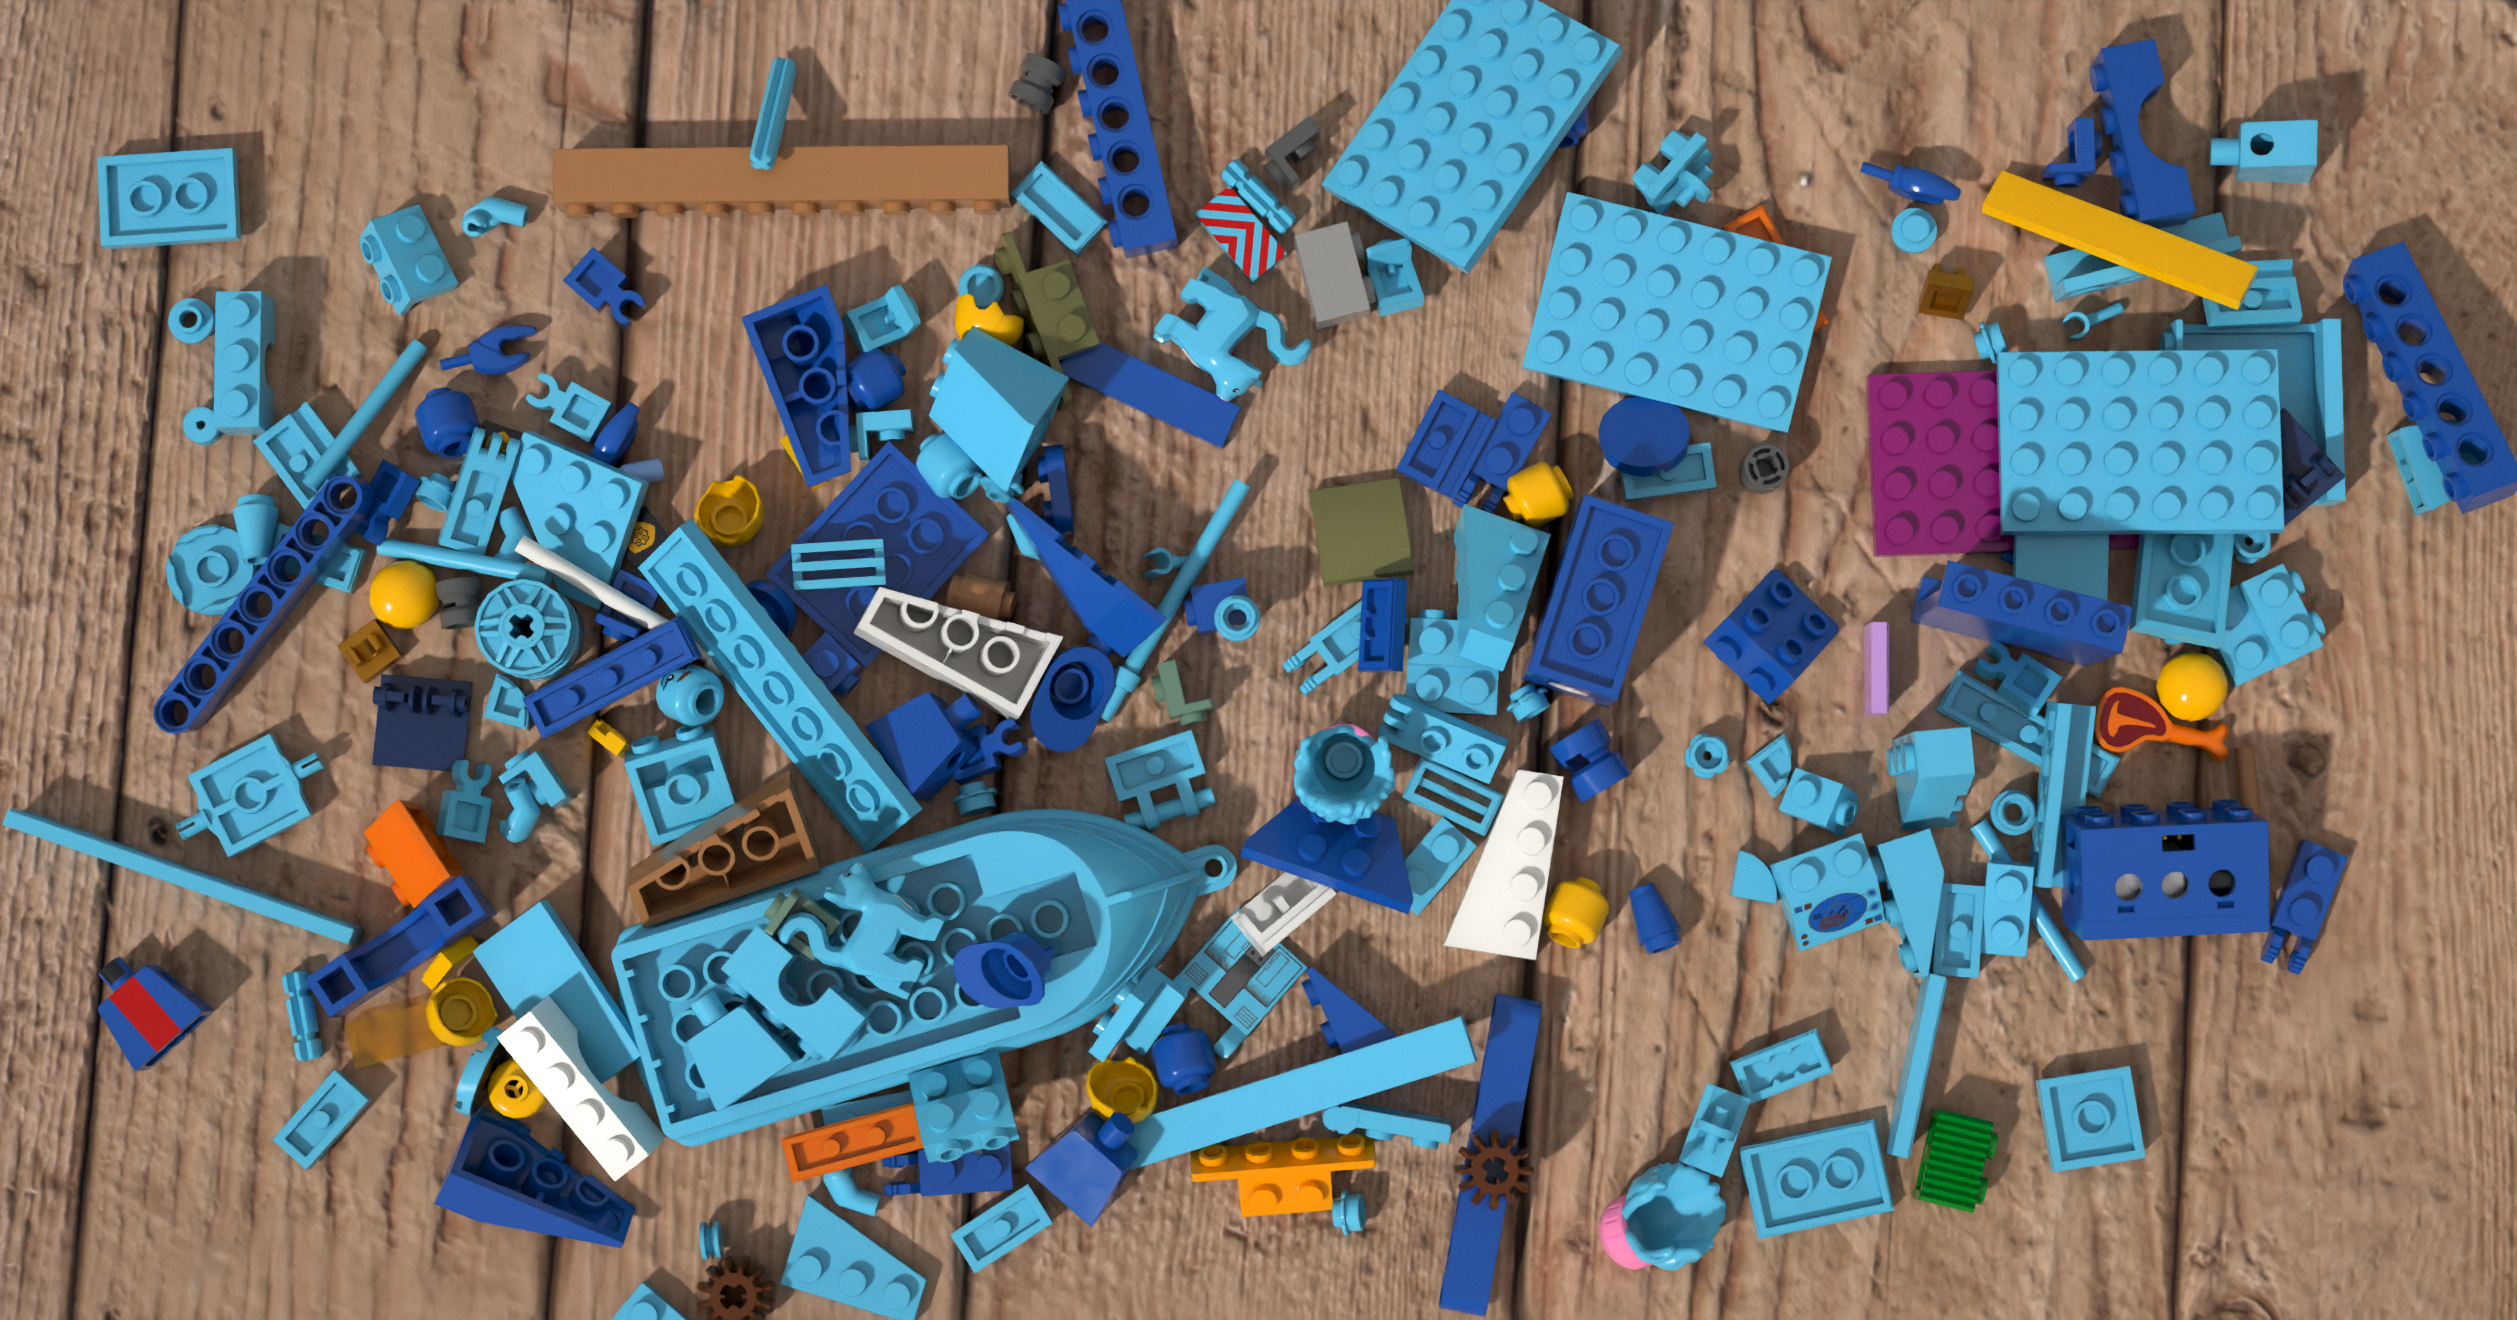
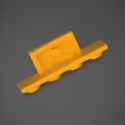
(1283, 1174)

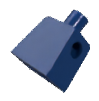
(926, 741)
(1087, 1164)

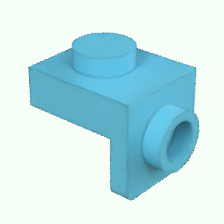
(1393, 276)
(883, 320)
(1820, 802)

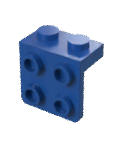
(1772, 636)

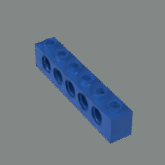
(1154, 228)
(2436, 353)

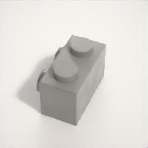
(1333, 275)

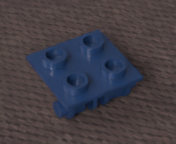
(2305, 468)
(421, 722)

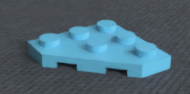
(577, 508)

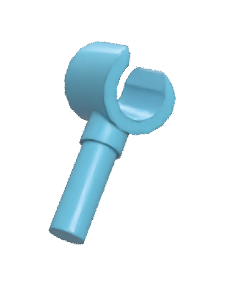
(2092, 319)
(1165, 562)

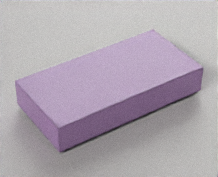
(1876, 669)

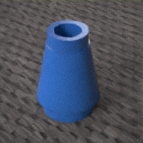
(1653, 920)

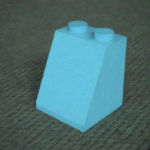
(995, 403)

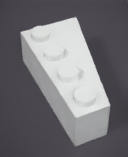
(960, 648)
(1510, 880)

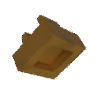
(1946, 293)
(370, 651)

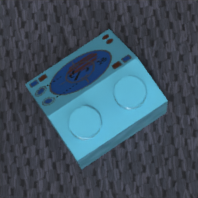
(1828, 891)

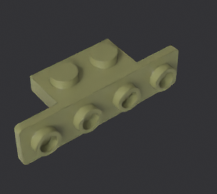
(1051, 308)

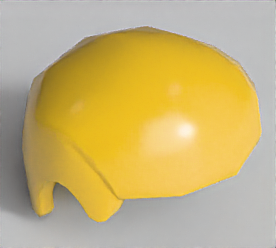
(990, 320)
(730, 512)
(403, 595)
(2192, 686)
(460, 1011)
(1122, 1088)

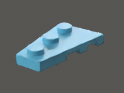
(849, 1267)

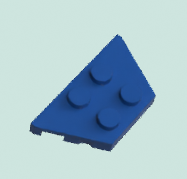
(1351, 858)

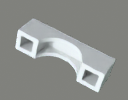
(549, 1053)

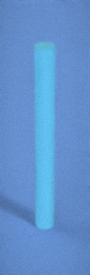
(364, 415)
(463, 560)
(2038, 914)

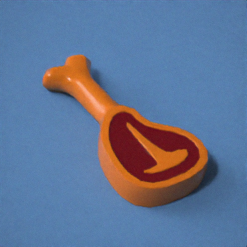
(2130, 717)

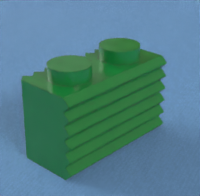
(1955, 1160)

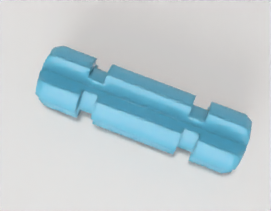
(1258, 197)
(302, 1016)

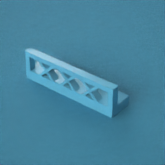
(2080, 273)
(2060, 784)

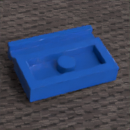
(1446, 445)

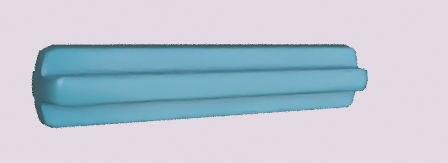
(773, 113)

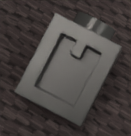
(1294, 145)

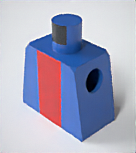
(148, 1011)

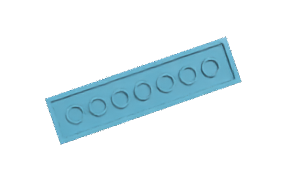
(779, 686)

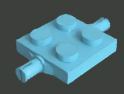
(250, 795)

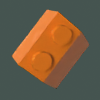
(412, 853)

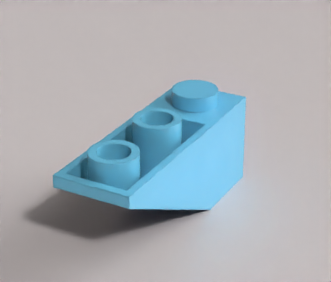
(1913, 886)

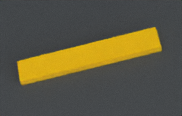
(2120, 240)

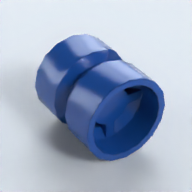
(1590, 760)

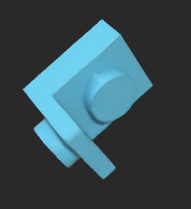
(886, 424)
(545, 781)

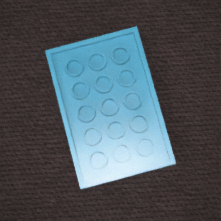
(1471, 123)
(1677, 312)
(2139, 442)

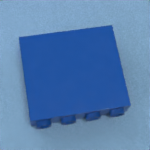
(2022, 614)

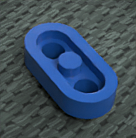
(1053, 469)

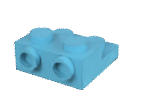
(2267, 625)
(1440, 675)
(678, 781)
(963, 1107)

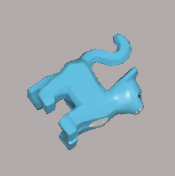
(1220, 330)
(874, 939)

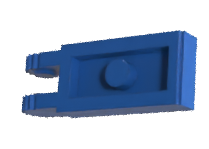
(1505, 449)
(2303, 902)
(965, 1175)

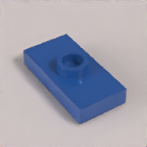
(1382, 625)

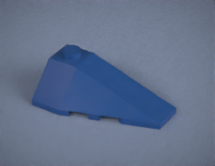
(805, 369)
(1100, 602)
(519, 1184)

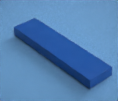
(1153, 393)
(612, 677)

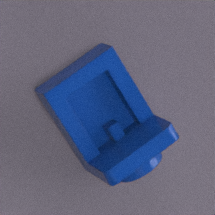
(2083, 148)
(618, 625)

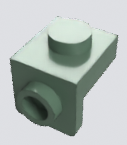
(1169, 689)
(795, 903)

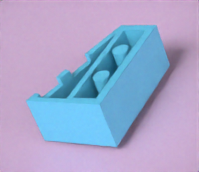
(1495, 581)
(1930, 775)

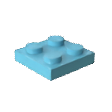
(2090, 1118)

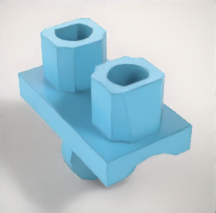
(1681, 178)
(1714, 1130)

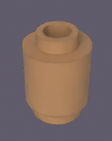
(982, 595)

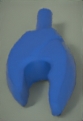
(1914, 183)
(487, 351)
(616, 436)

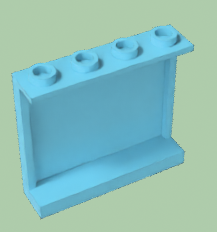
(2307, 376)

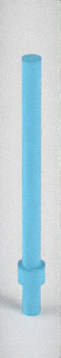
(1127, 675)

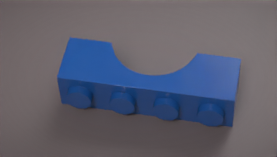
(2151, 188)
(402, 948)

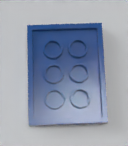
(921, 538)

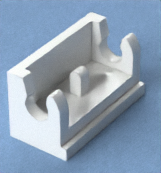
(1280, 910)

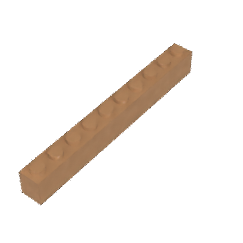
(800, 180)

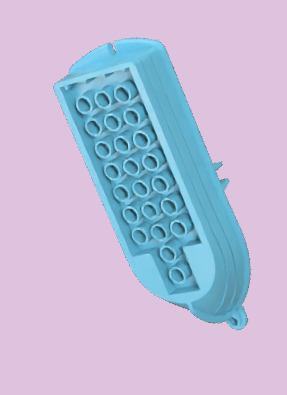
(1065, 877)

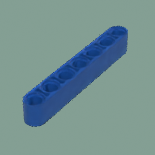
(244, 613)
(1498, 1107)

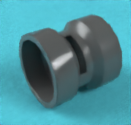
(1034, 87)
(1758, 474)
(459, 601)

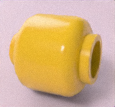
(1538, 494)
(1575, 912)
(502, 1095)

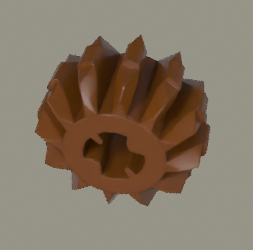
(1508, 1164)
(733, 1278)

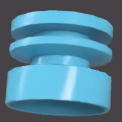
(555, 625)

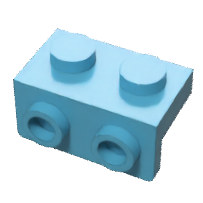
(406, 258)
(1141, 1014)

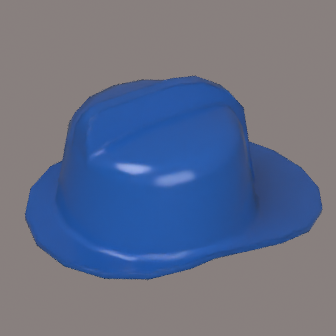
(1071, 698)
(1004, 971)

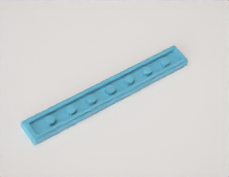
(183, 876)
(1302, 1091)

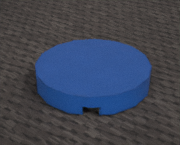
(1644, 436)

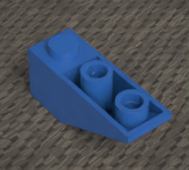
(1348, 1023)

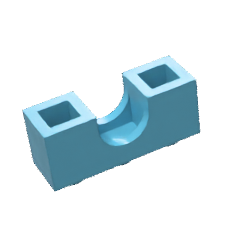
(240, 385)
(761, 971)

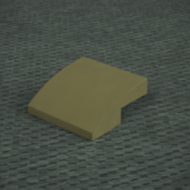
(1361, 532)

